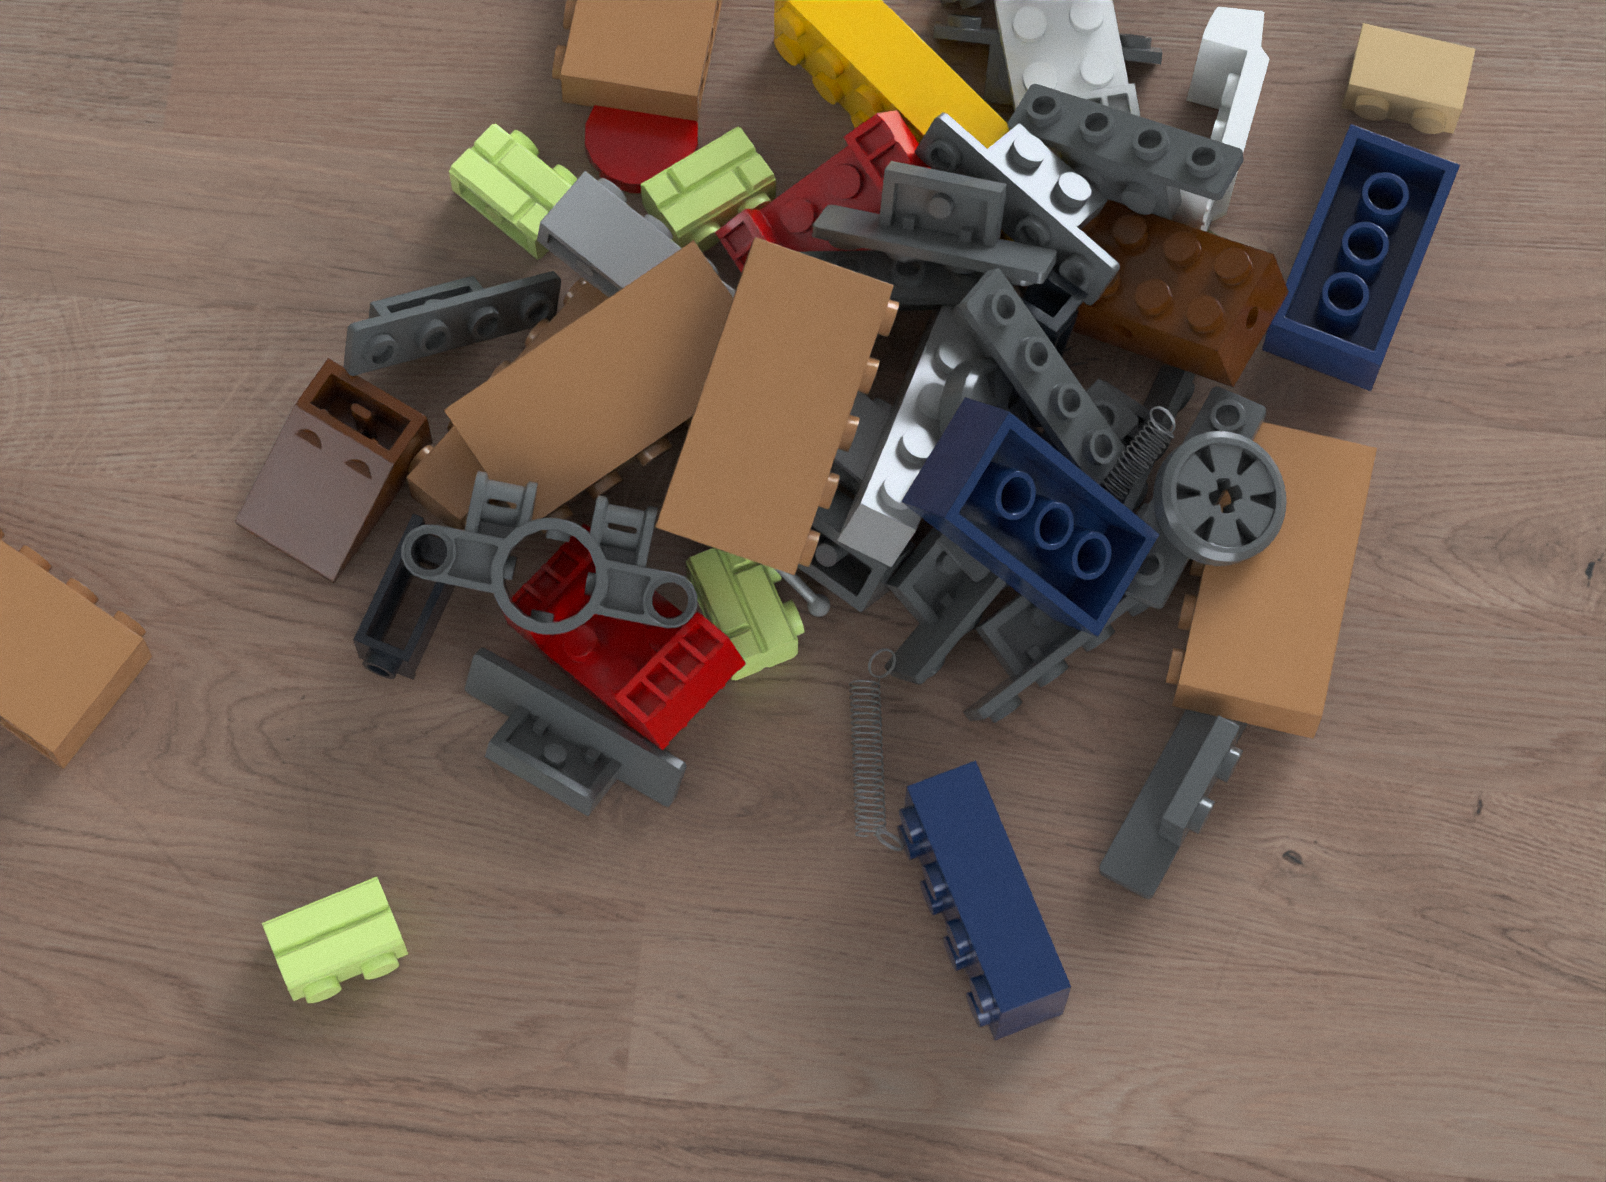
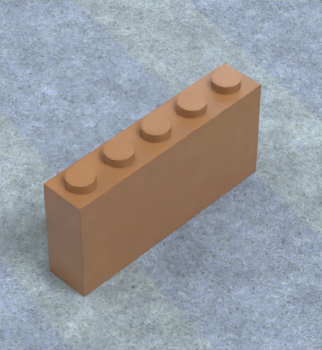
(638, 54)
(600, 387)
(777, 407)
(1272, 623)
(59, 656)

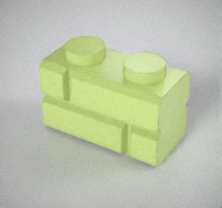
(510, 184)
(709, 189)
(746, 608)
(336, 941)

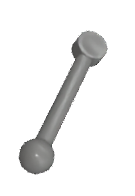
(817, 603)

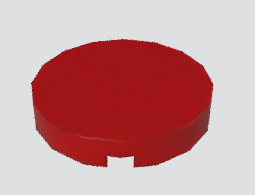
(636, 145)

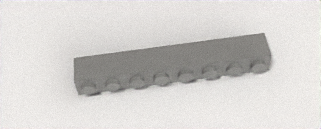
(616, 245)

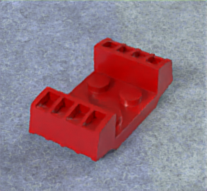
(846, 180)
(634, 669)

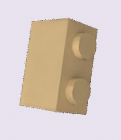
(1408, 79)

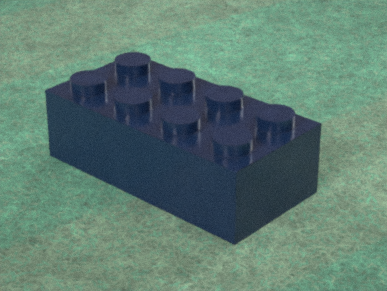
(1360, 257)
(1030, 516)
(984, 902)

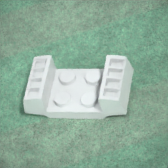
(1065, 48)
(1229, 79)

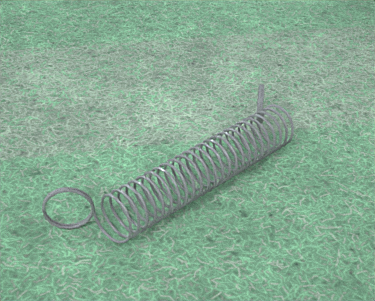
(1159, 430)
(880, 830)

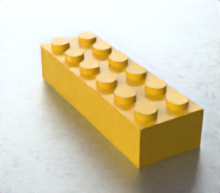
(878, 65)

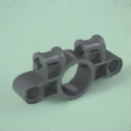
(482, 558)

